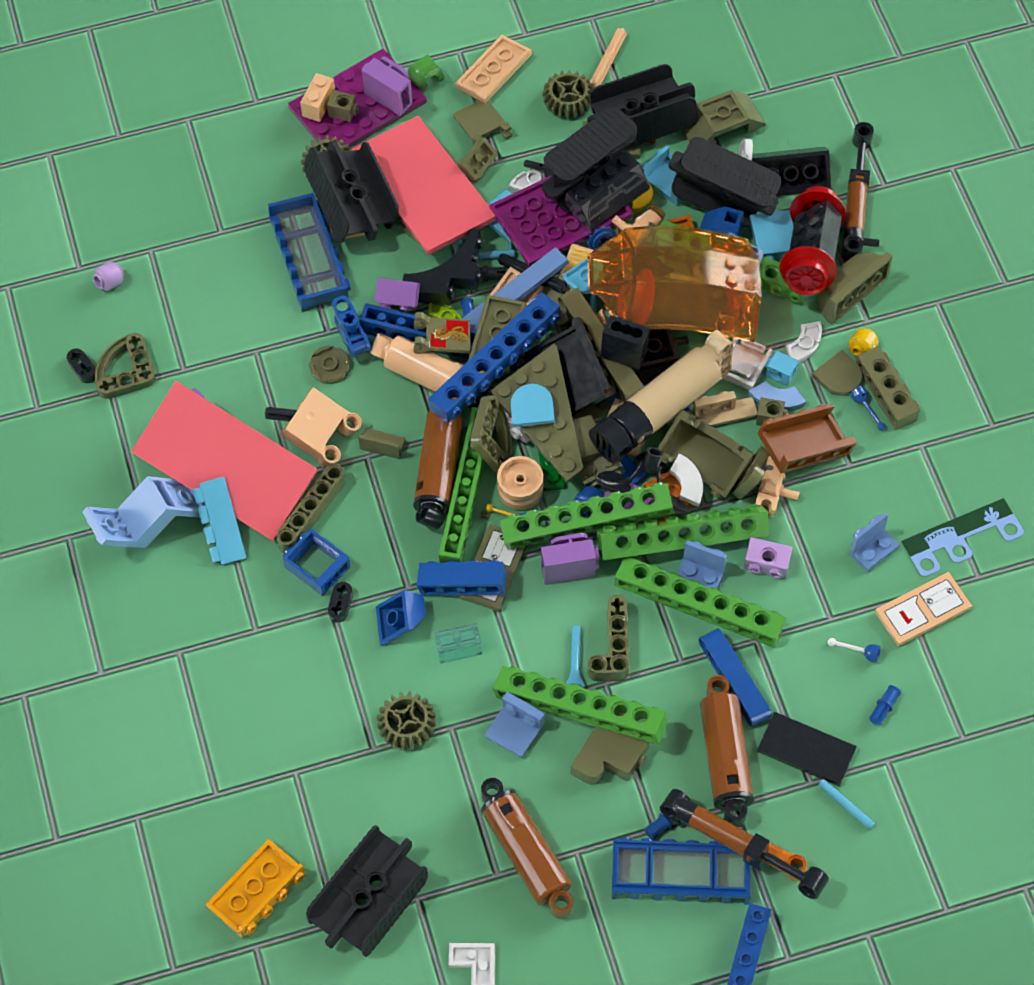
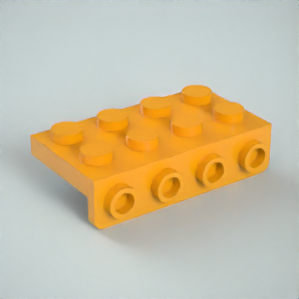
(256, 889)

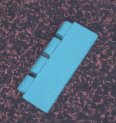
(221, 516)

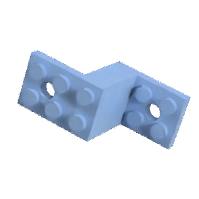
(142, 513)

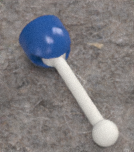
(871, 651)

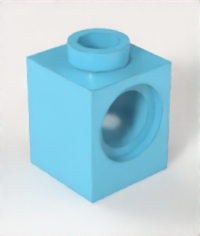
(781, 368)

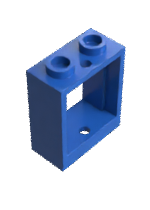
(331, 575)

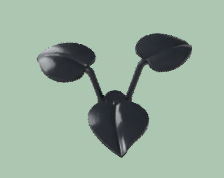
(648, 461)

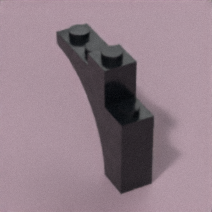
(458, 272)

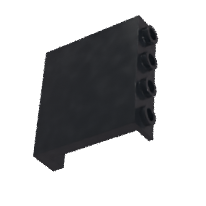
(581, 365)

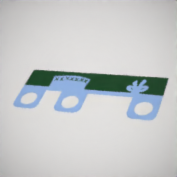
(954, 531)

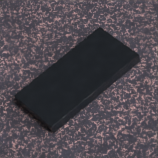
(806, 749)

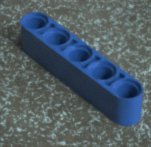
(740, 683)

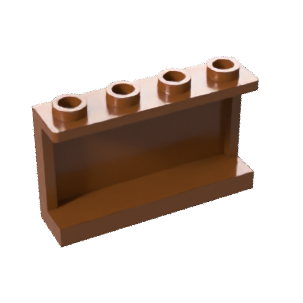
(804, 438)

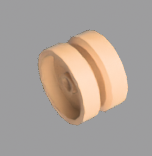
(520, 483)

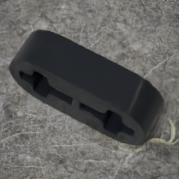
(78, 367)
(335, 601)

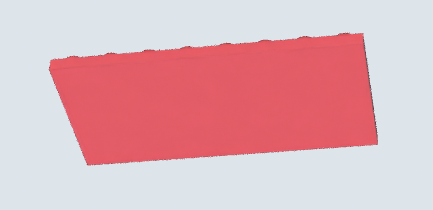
(429, 187)
(202, 443)

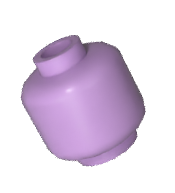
(108, 276)

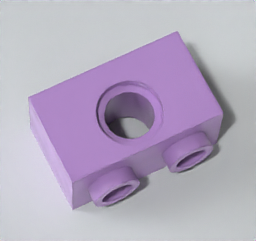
(761, 549)

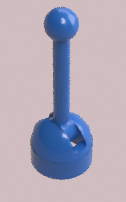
(860, 396)

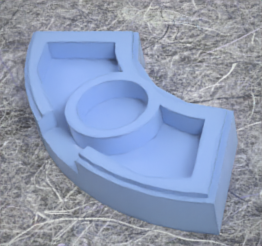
(791, 396)

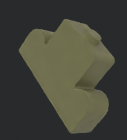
(610, 752)

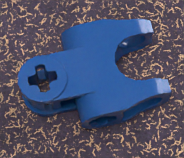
(350, 328)

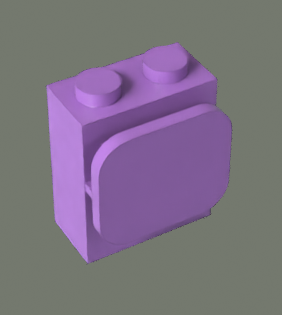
(387, 84)
(569, 559)

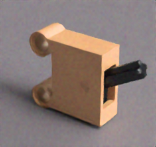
(314, 424)

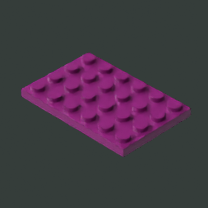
(370, 115)
(540, 225)

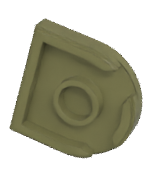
(839, 374)

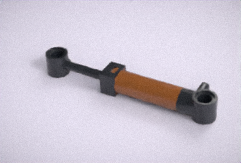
(857, 196)
(752, 848)

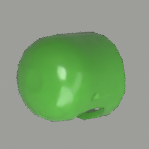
(422, 70)

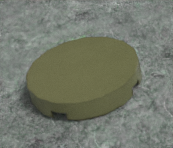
(329, 365)

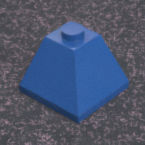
(399, 615)

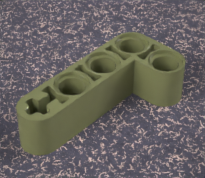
(615, 638)

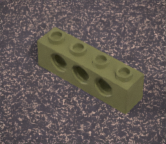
(886, 397)

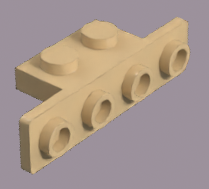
(723, 408)

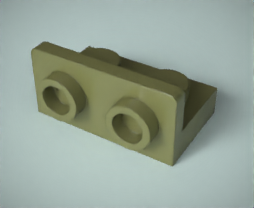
(478, 159)
(597, 466)

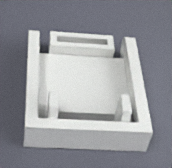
(748, 362)

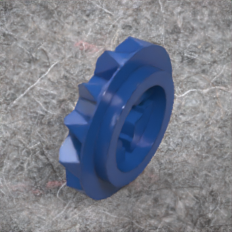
(606, 232)

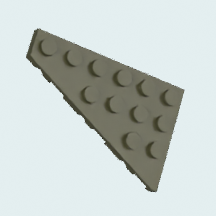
(554, 440)

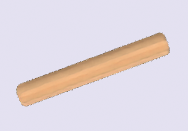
(608, 57)

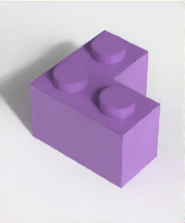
(397, 292)

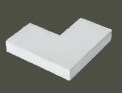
(475, 956)

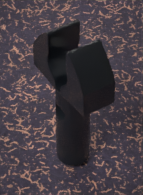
(538, 166)

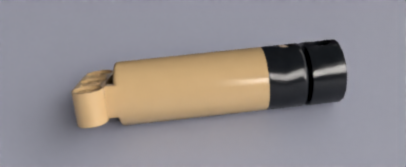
(663, 398)

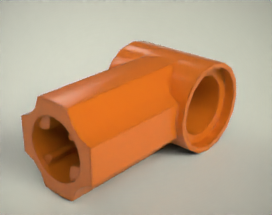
(791, 859)

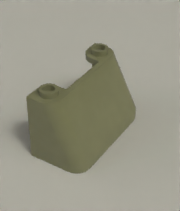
(714, 454)

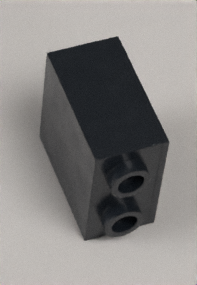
(625, 341)

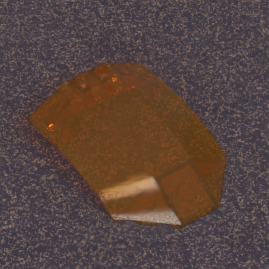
(679, 280)

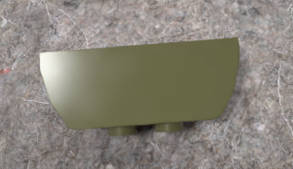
(853, 283)

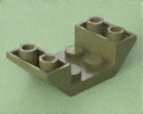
(723, 115)

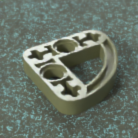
(136, 375)
(489, 414)

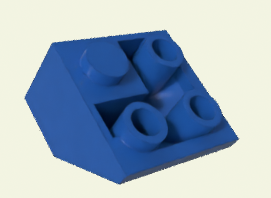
(723, 220)

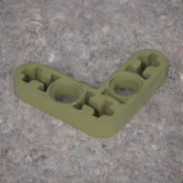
(752, 474)

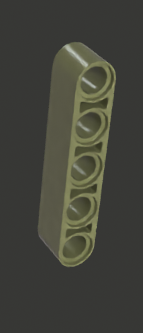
(311, 499)

